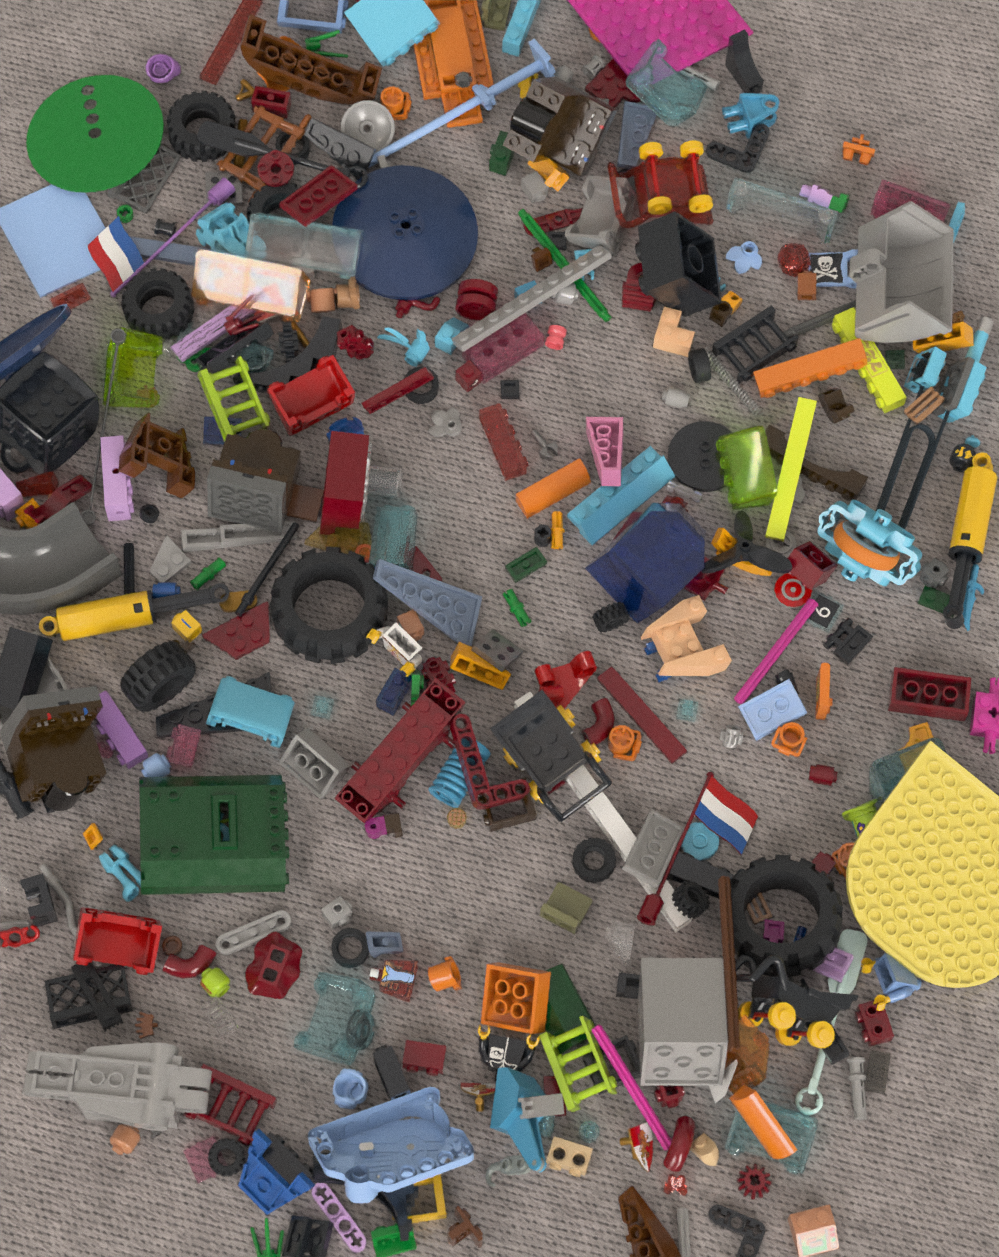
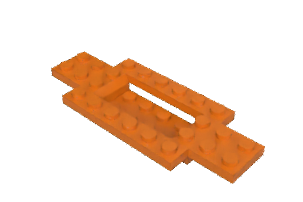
(457, 48)

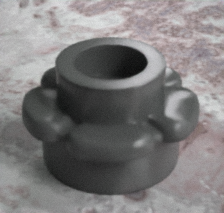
(463, 79)

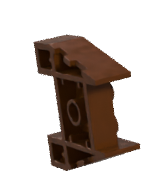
(162, 449)

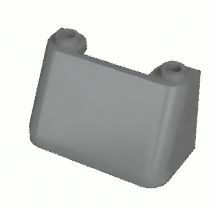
(598, 219)

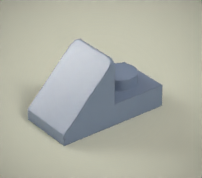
(384, 943)

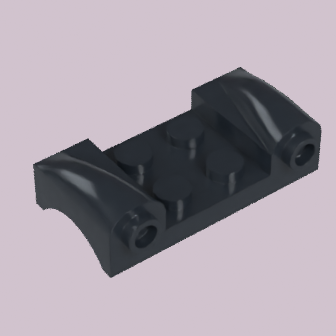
(216, 357)

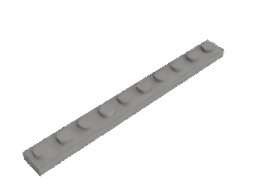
(531, 298)

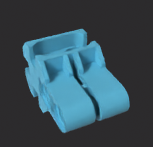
(224, 231)

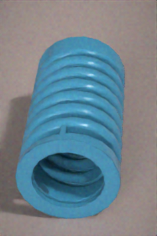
(450, 779)

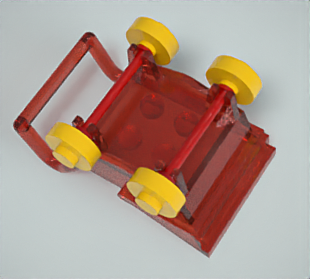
(666, 185)

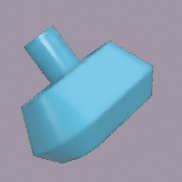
(974, 442)

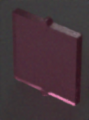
(198, 1159)

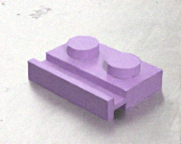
(835, 965)

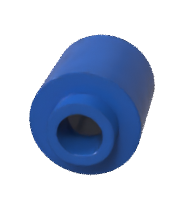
(165, 589)

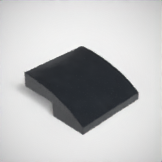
(307, 1237)

